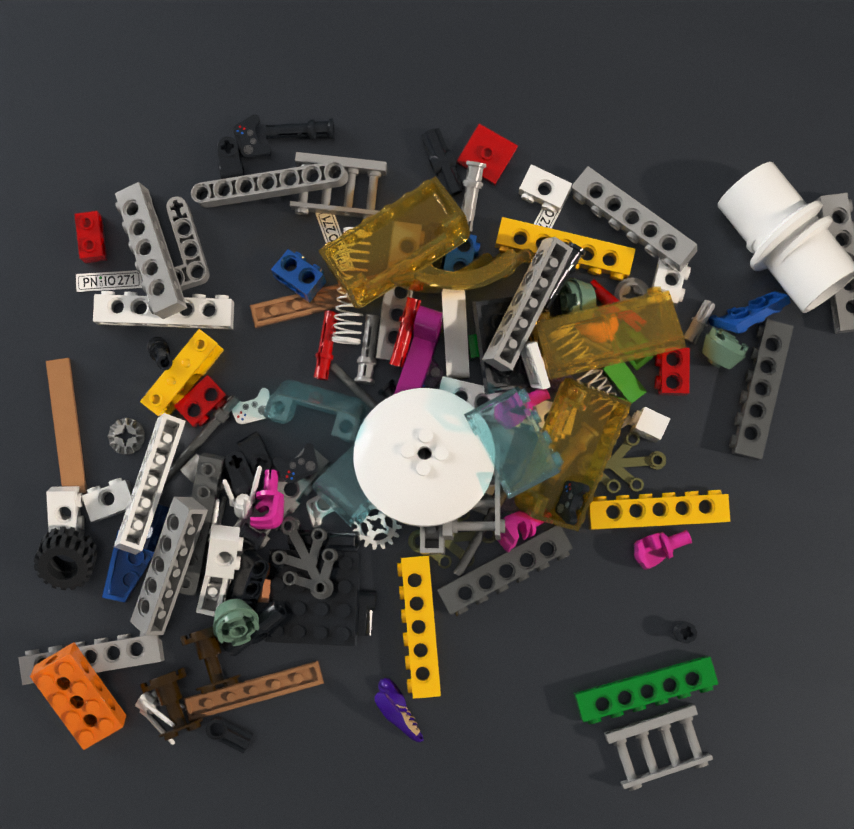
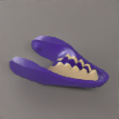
(394, 708)

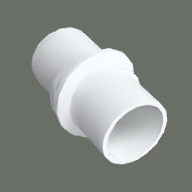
(787, 236)

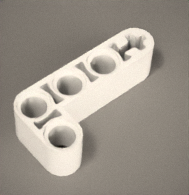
(455, 334)

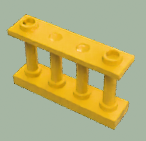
(183, 375)

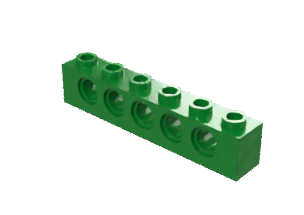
(704, 682)

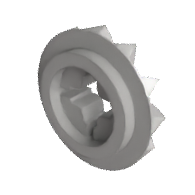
(623, 288)
(133, 444)

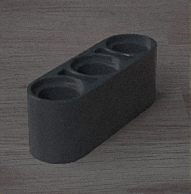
(249, 578)

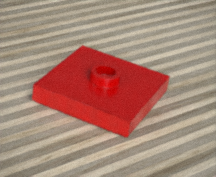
(490, 149)

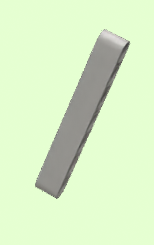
(260, 180)

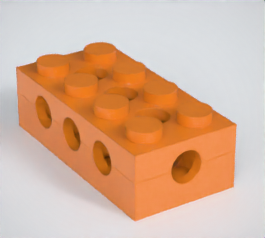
(88, 716)

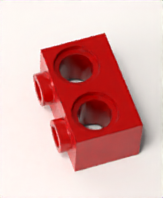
(91, 237)
(680, 372)
(197, 396)

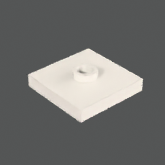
(535, 366)

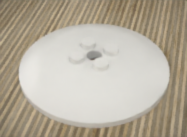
(414, 488)

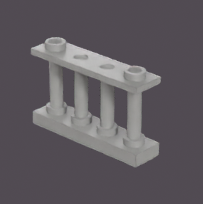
(353, 166)
(497, 525)
(662, 723)

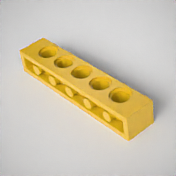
(622, 255)
(717, 513)
(430, 686)

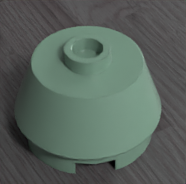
(576, 296)
(723, 348)
(235, 622)

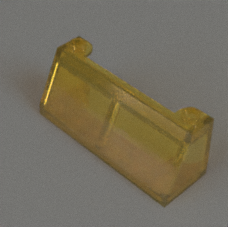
(608, 334)

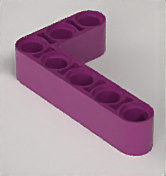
(426, 336)

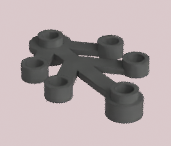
(308, 560)

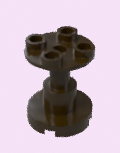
(207, 649)
(169, 695)

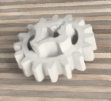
(369, 538)

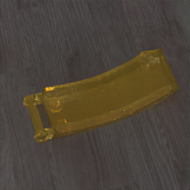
(476, 274)

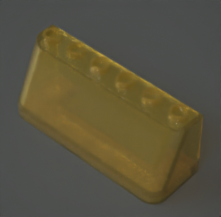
(401, 235)
(583, 431)

